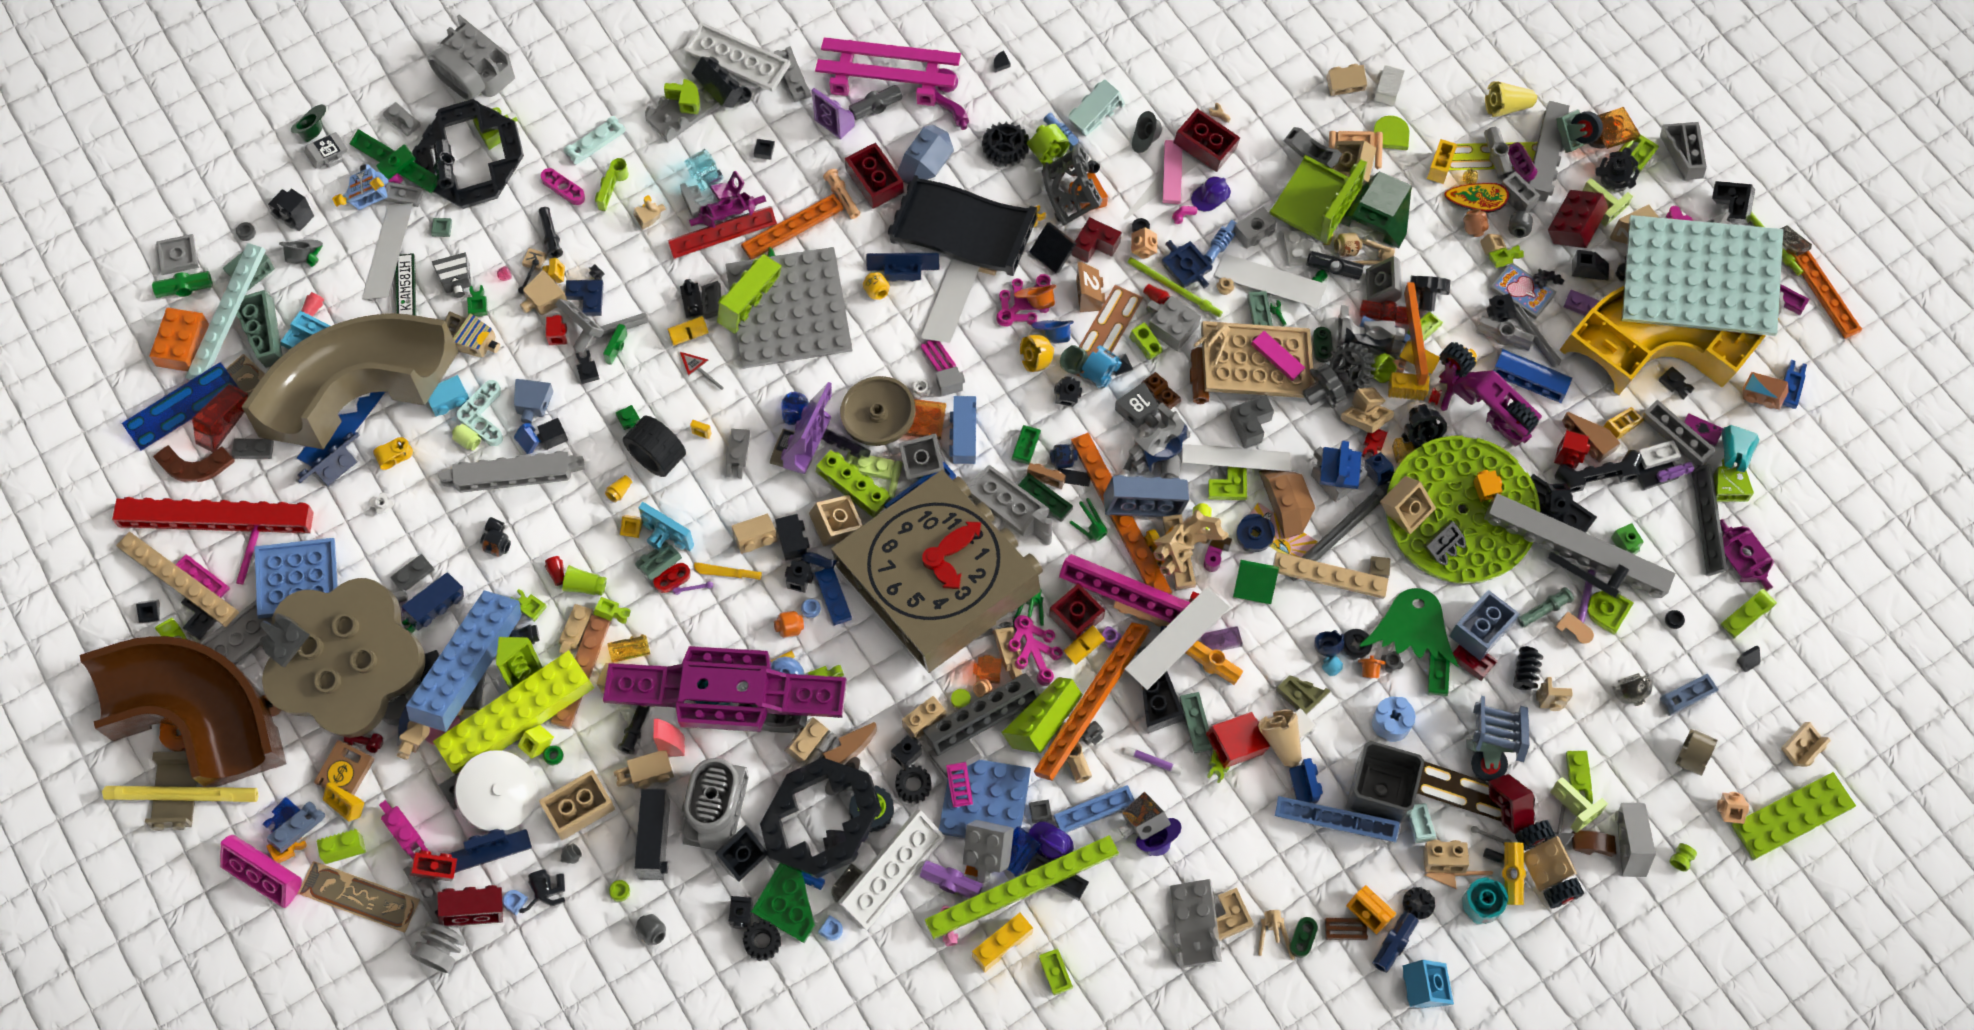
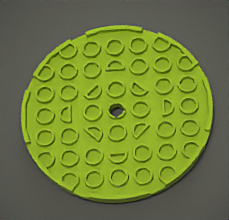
(1447, 474)

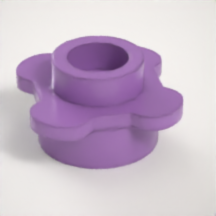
(1109, 631)

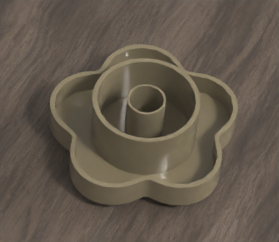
(350, 660)

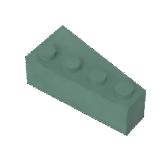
(261, 326)

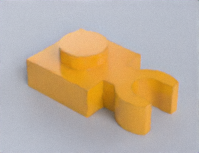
(288, 853)

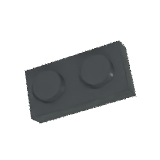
(252, 449)
(412, 573)

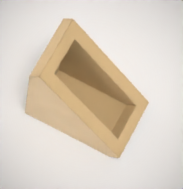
(1367, 399)

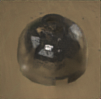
(1633, 689)

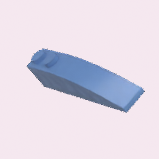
(1337, 819)

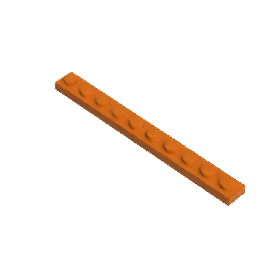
(1124, 525)
(1091, 701)

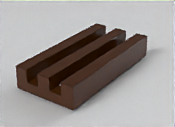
(1328, 928)

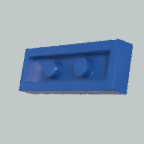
(833, 596)

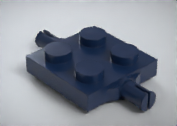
(1187, 264)

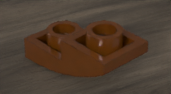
(1160, 391)
(1590, 842)

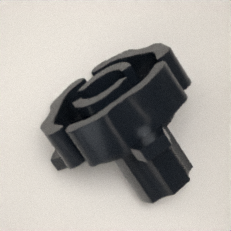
(1626, 163)
(1429, 288)
(1422, 425)

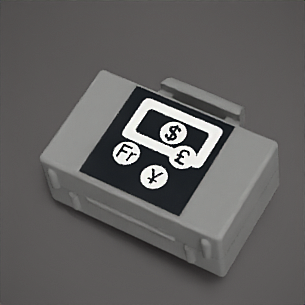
(325, 150)

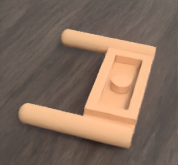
(1370, 137)

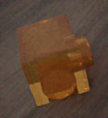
(988, 668)

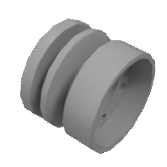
(438, 946)

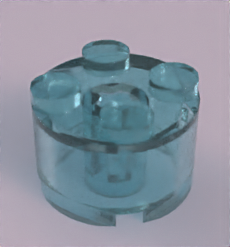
(703, 169)

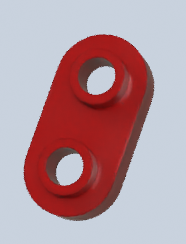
(671, 577)

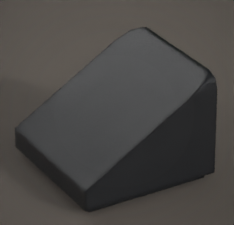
(148, 611)
(1750, 659)

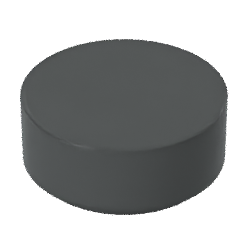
(245, 231)

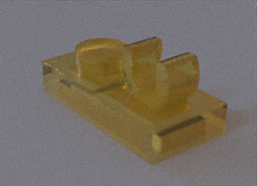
(628, 648)

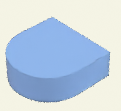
(514, 901)
(831, 929)

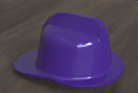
(1211, 194)
(1053, 840)
(1160, 842)

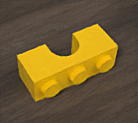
(995, 946)

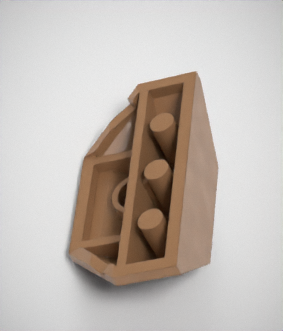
(1289, 500)

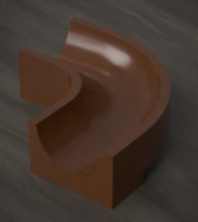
(198, 691)

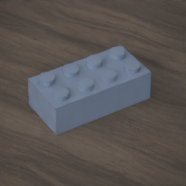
(1145, 496)

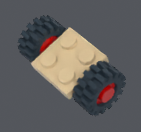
(1549, 864)

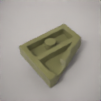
(1301, 693)

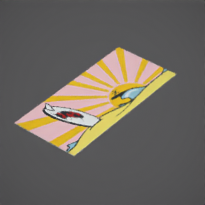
(1294, 545)

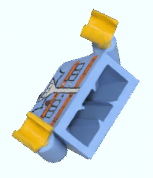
(364, 188)

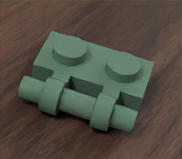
(658, 560)

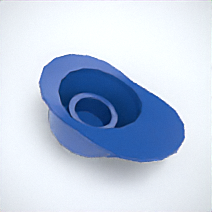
(1055, 330)

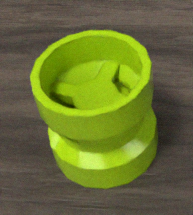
(1683, 857)

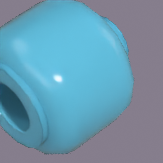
(1332, 665)

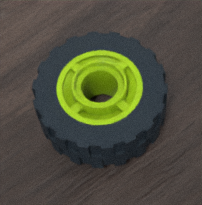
(886, 813)

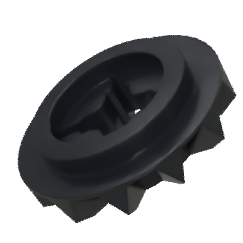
(1359, 635)
(1411, 907)

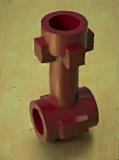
(372, 744)

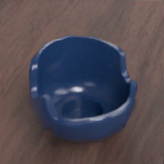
(1329, 643)

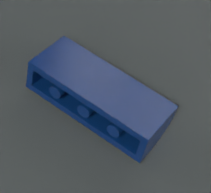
(1532, 376)

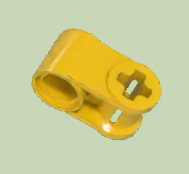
(392, 453)

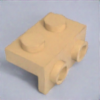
(1553, 698)
(1805, 745)

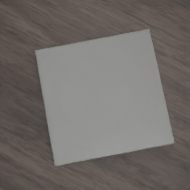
(177, 254)
(961, 753)

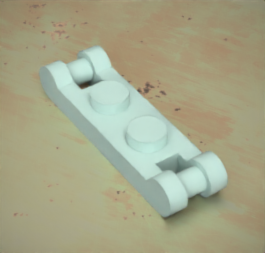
(594, 140)

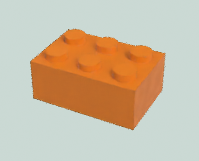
(178, 339)

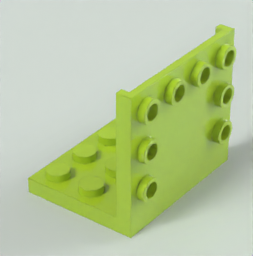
(1318, 197)

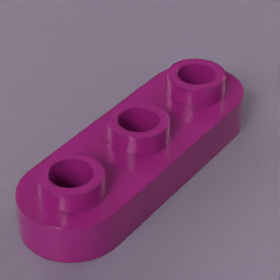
(1522, 162)

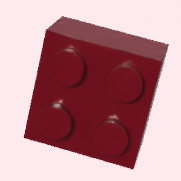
(1076, 612)

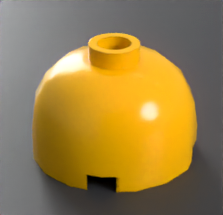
(1037, 352)

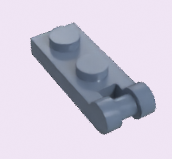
(1689, 694)
(295, 827)

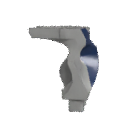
(1155, 448)

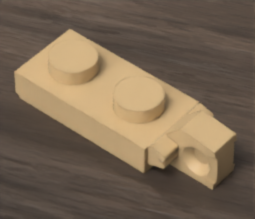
(575, 628)
(1002, 638)

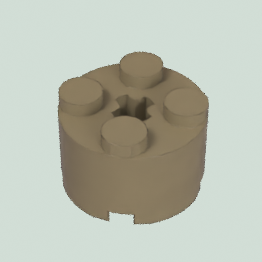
(1696, 752)

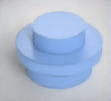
(810, 608)

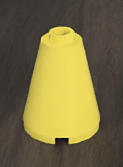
(1508, 98)

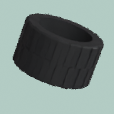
(654, 446)

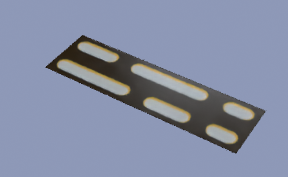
(1458, 790)

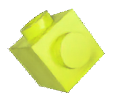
(535, 741)

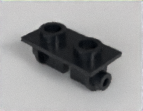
(691, 299)

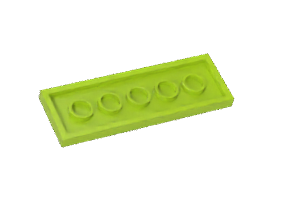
(1794, 815)

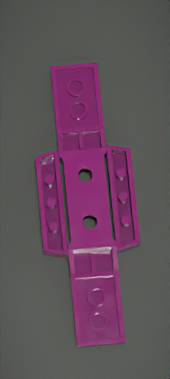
(724, 670)

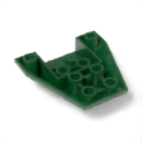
(1383, 207)

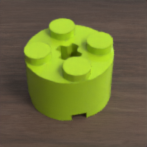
(1048, 143)

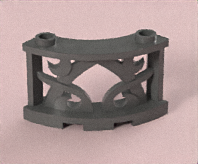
(1052, 175)

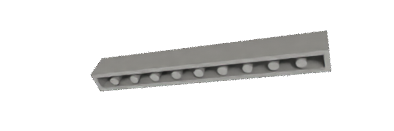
(1578, 545)

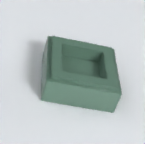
(441, 227)

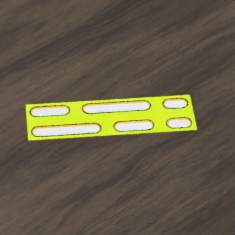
(1477, 155)

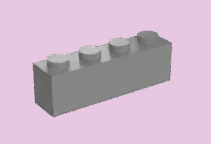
(1673, 428)

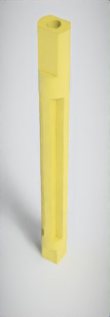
(180, 793)

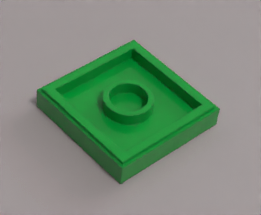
(1256, 581)

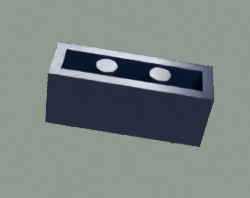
(432, 601)

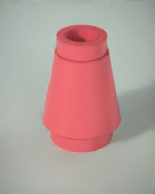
(312, 304)

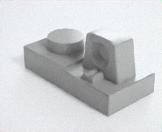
(401, 119)
(689, 195)

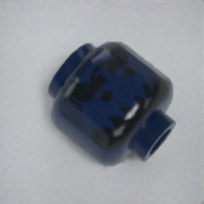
(1063, 456)

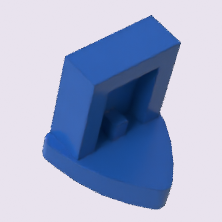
(527, 438)

